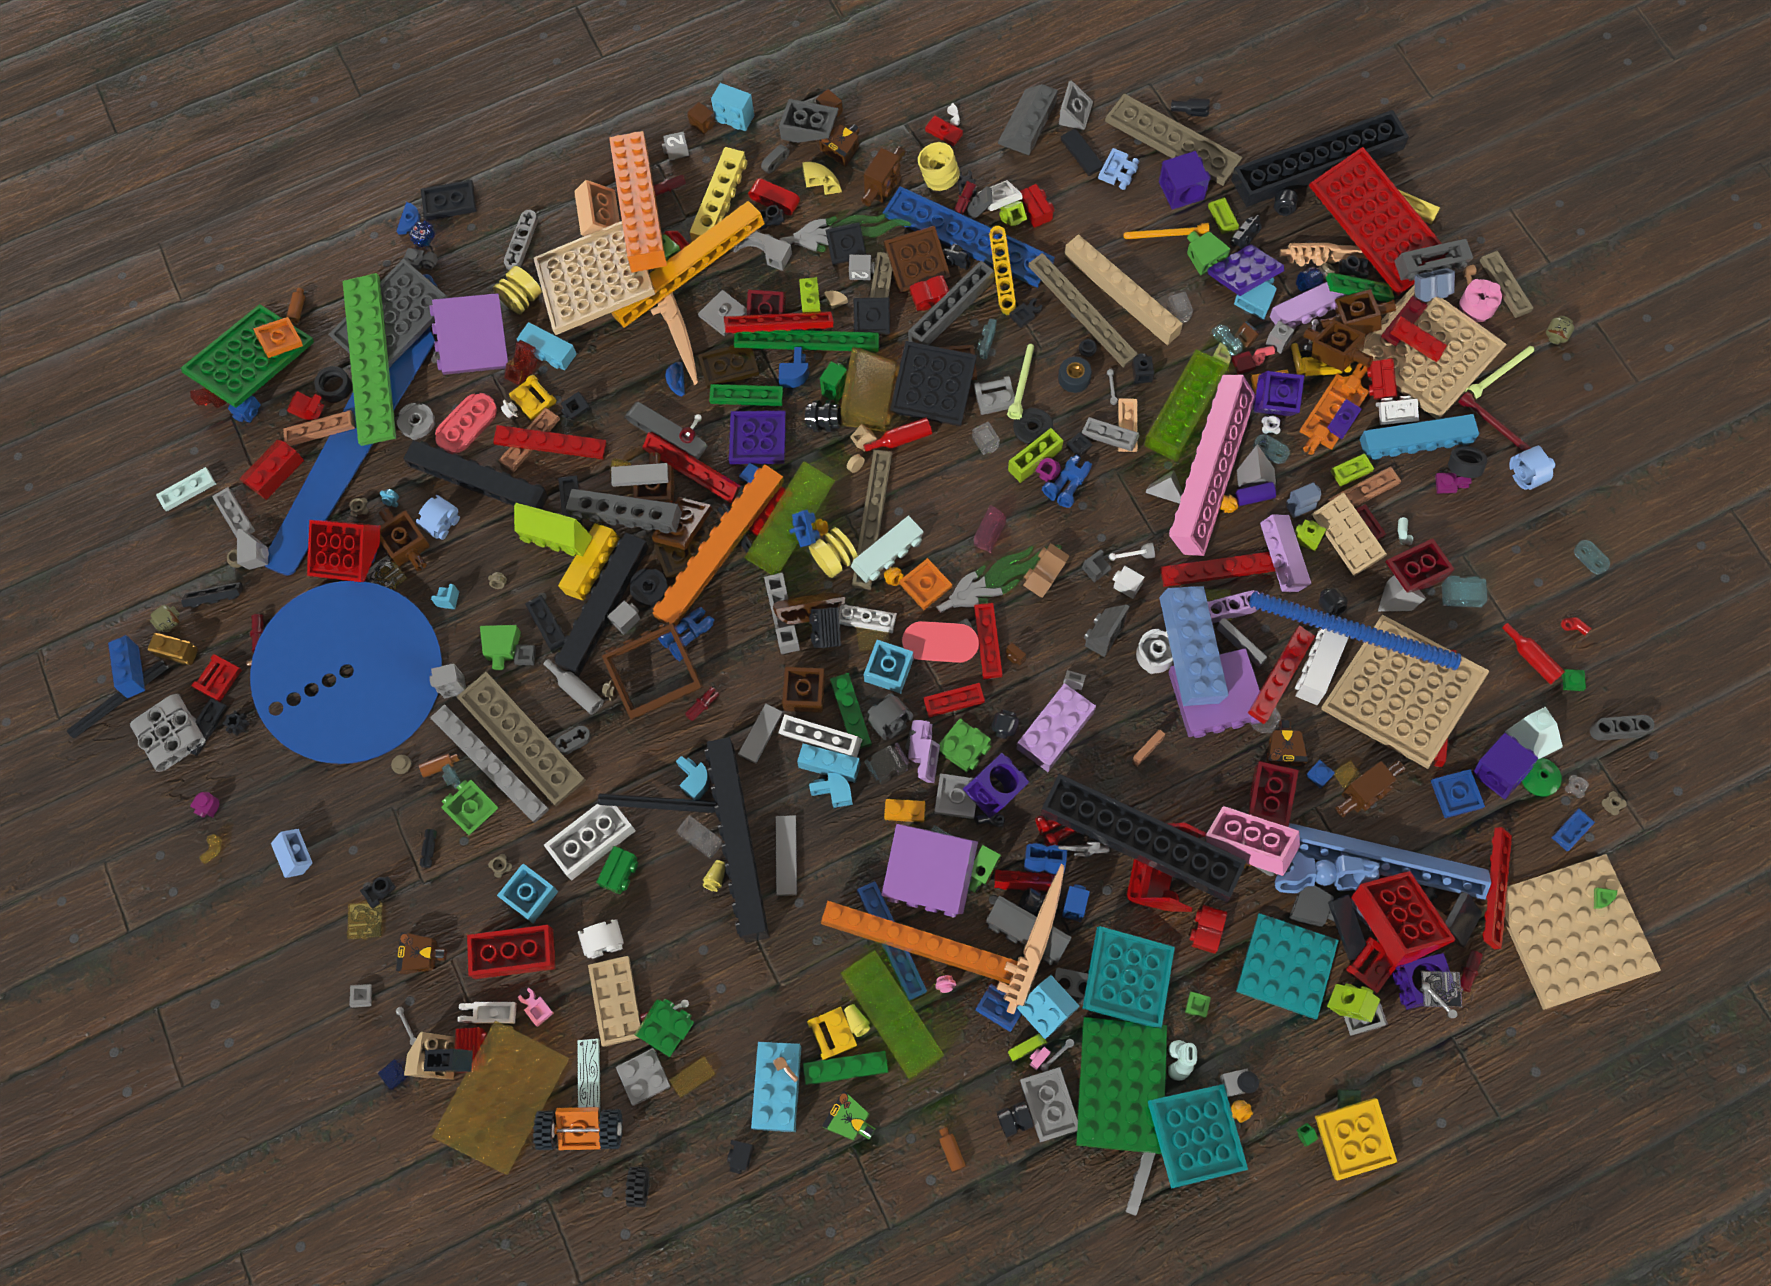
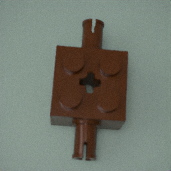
(882, 175)
(1360, 312)
(1338, 346)
(657, 492)
(402, 539)
(1370, 788)

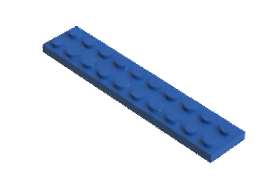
(963, 231)

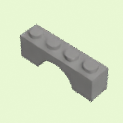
(776, 251)
(785, 632)

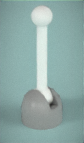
(1146, 551)

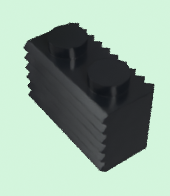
(825, 627)

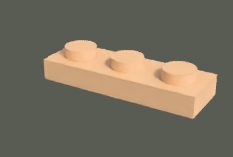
(1128, 418)

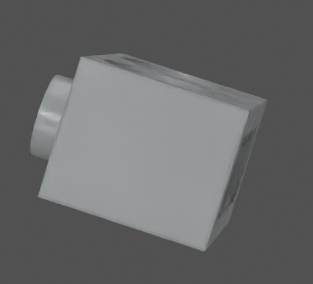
(448, 680)

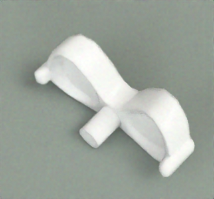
(952, 110)

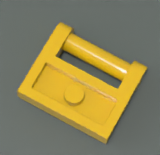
(527, 401)
(838, 1030)

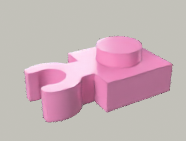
(537, 1009)

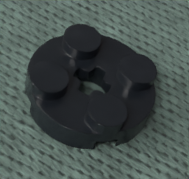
(648, 577)

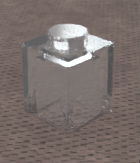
(1180, 306)
(986, 438)

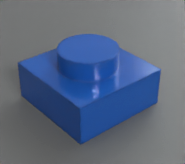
(1320, 774)

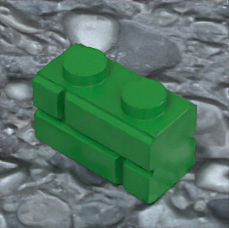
(617, 870)

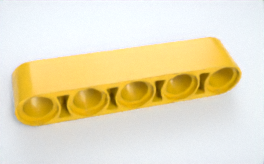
(1002, 262)

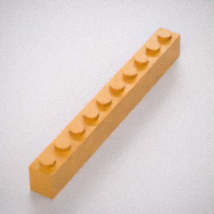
(694, 259)

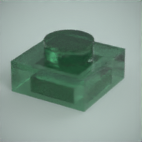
(1348, 1097)

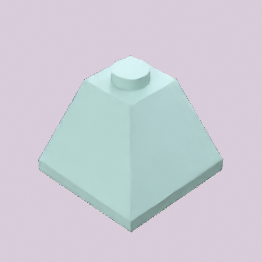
(1537, 733)

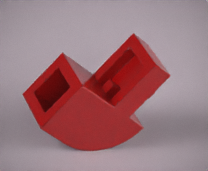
(305, 407)

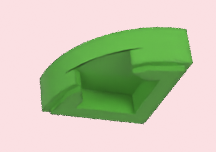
(1603, 897)

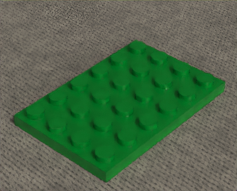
(236, 363)
(1118, 1076)

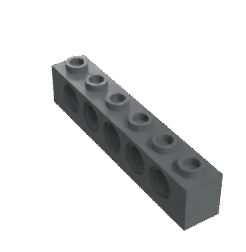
(580, 499)

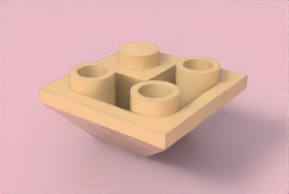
(416, 1055)

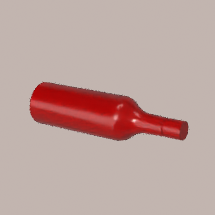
(902, 435)
(1535, 655)

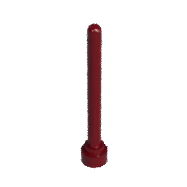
(1468, 401)

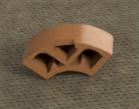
(1045, 570)

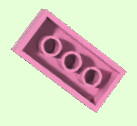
(1254, 840)

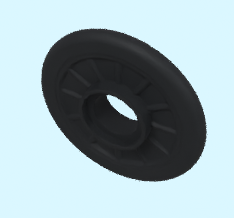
(1032, 415)

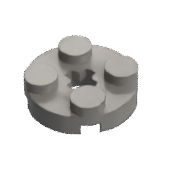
(420, 429)

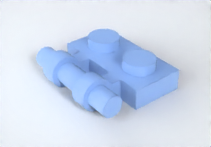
(1113, 166)

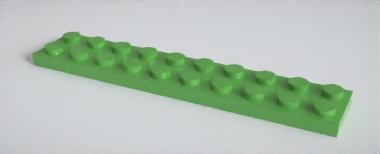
(369, 360)

